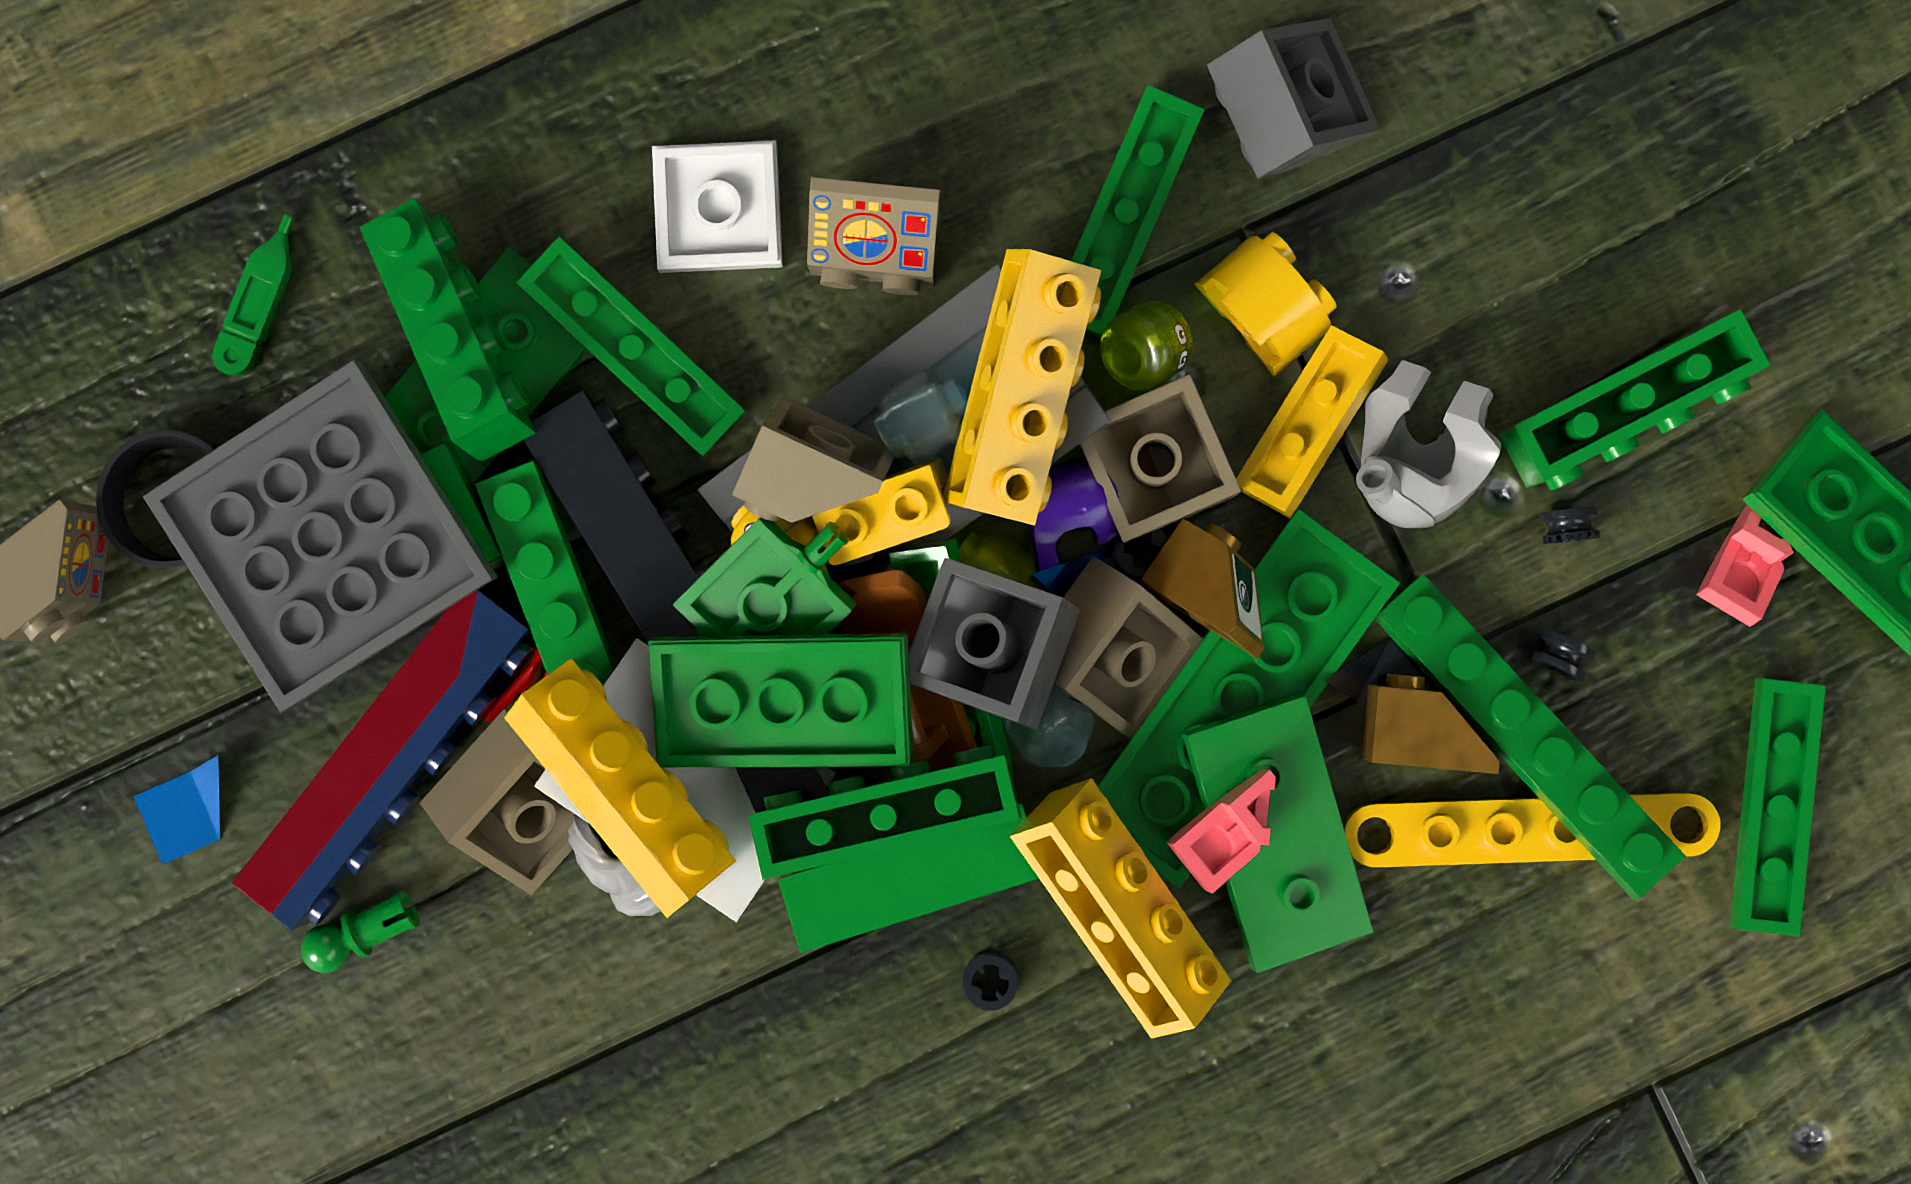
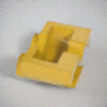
(1269, 300)

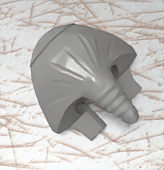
(1419, 482)

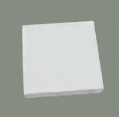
(717, 206)

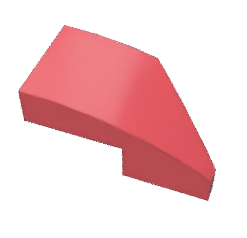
(1746, 569)
(1226, 832)

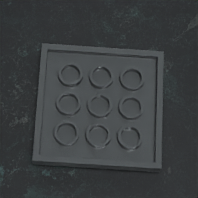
(320, 535)

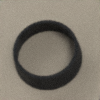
(113, 484)

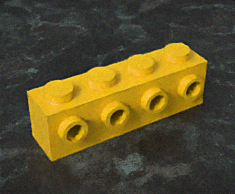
(1023, 385)
(620, 786)
(1121, 909)

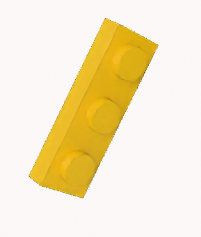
(1311, 421)

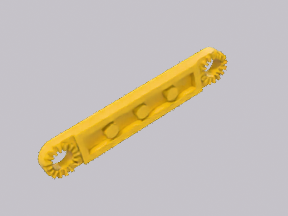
(1503, 830)

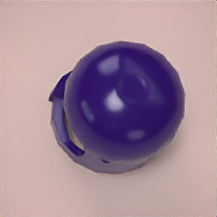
(1073, 503)

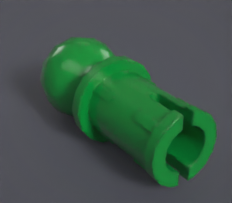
(329, 946)

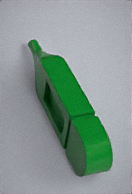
(254, 305)

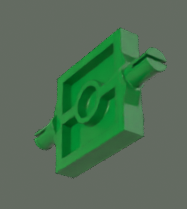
(769, 586)

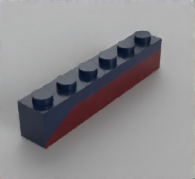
(385, 759)

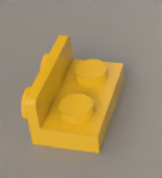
(901, 511)

